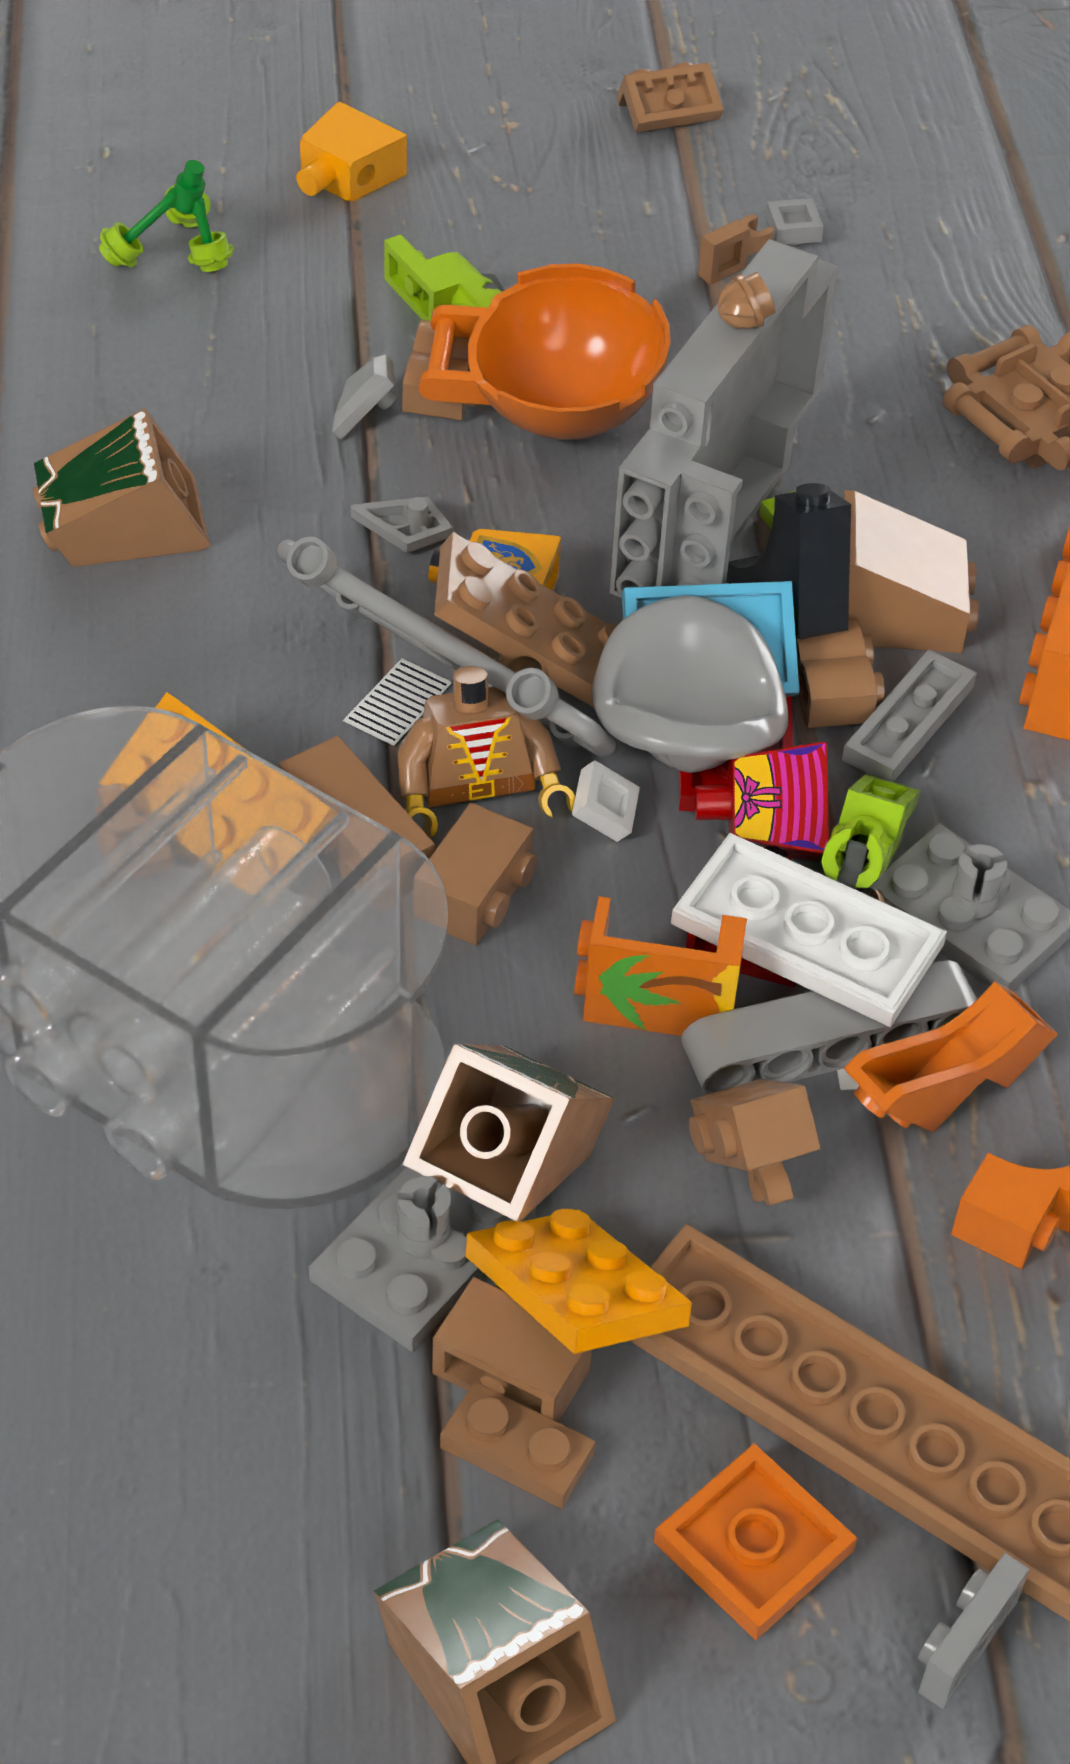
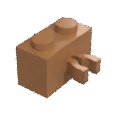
(755, 1131)

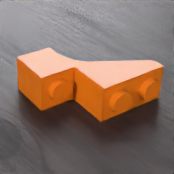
(933, 1072)
(1013, 1209)

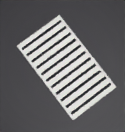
(396, 701)

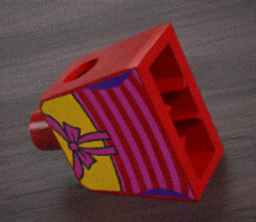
(774, 800)

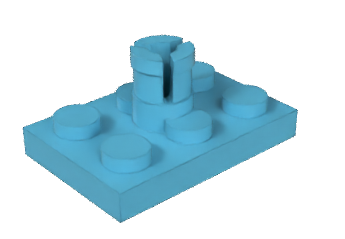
(762, 603)

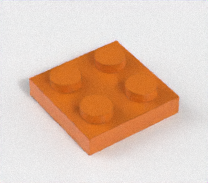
(755, 1541)

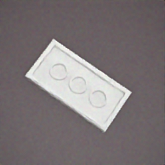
(812, 928)

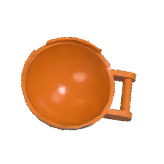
(555, 352)

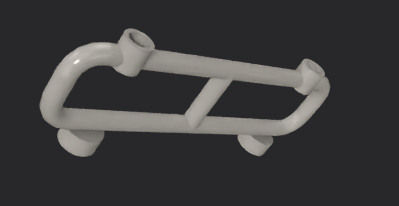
(527, 691)

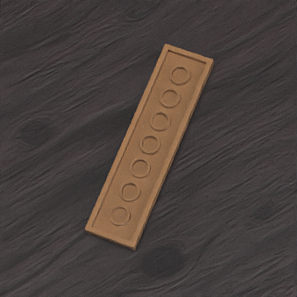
(869, 1414)

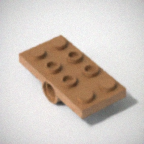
(519, 617)

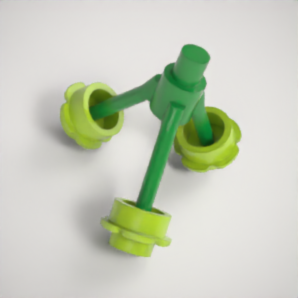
(182, 204)

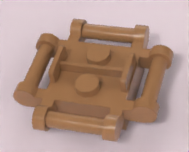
(1023, 402)

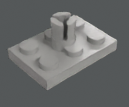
(992, 917)
(405, 1256)

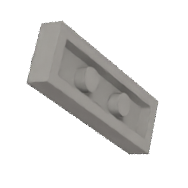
(909, 716)

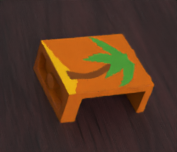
(655, 983)

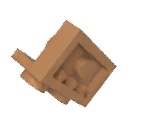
(670, 96)

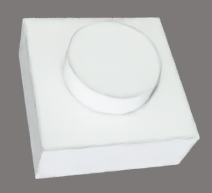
(606, 801)

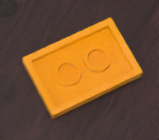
(577, 1280)

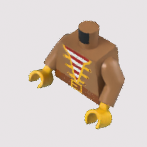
(473, 750)

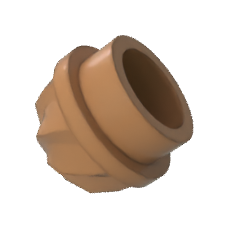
(745, 302)

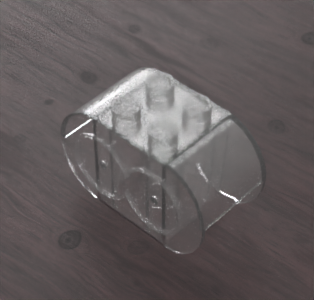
(213, 959)

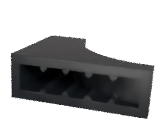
(813, 551)

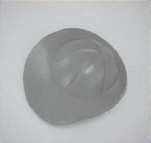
(690, 684)

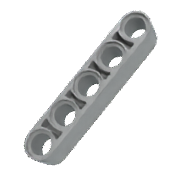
(812, 1033)

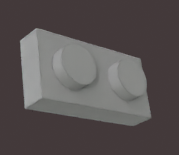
(985, 1606)

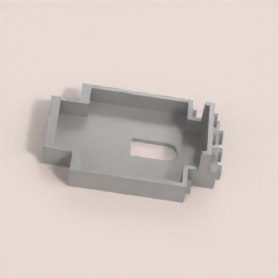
(722, 429)

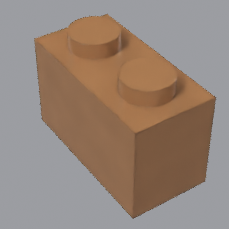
(481, 868)
(507, 1350)

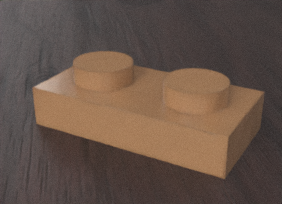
(517, 1444)

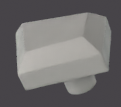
(362, 392)
(404, 522)

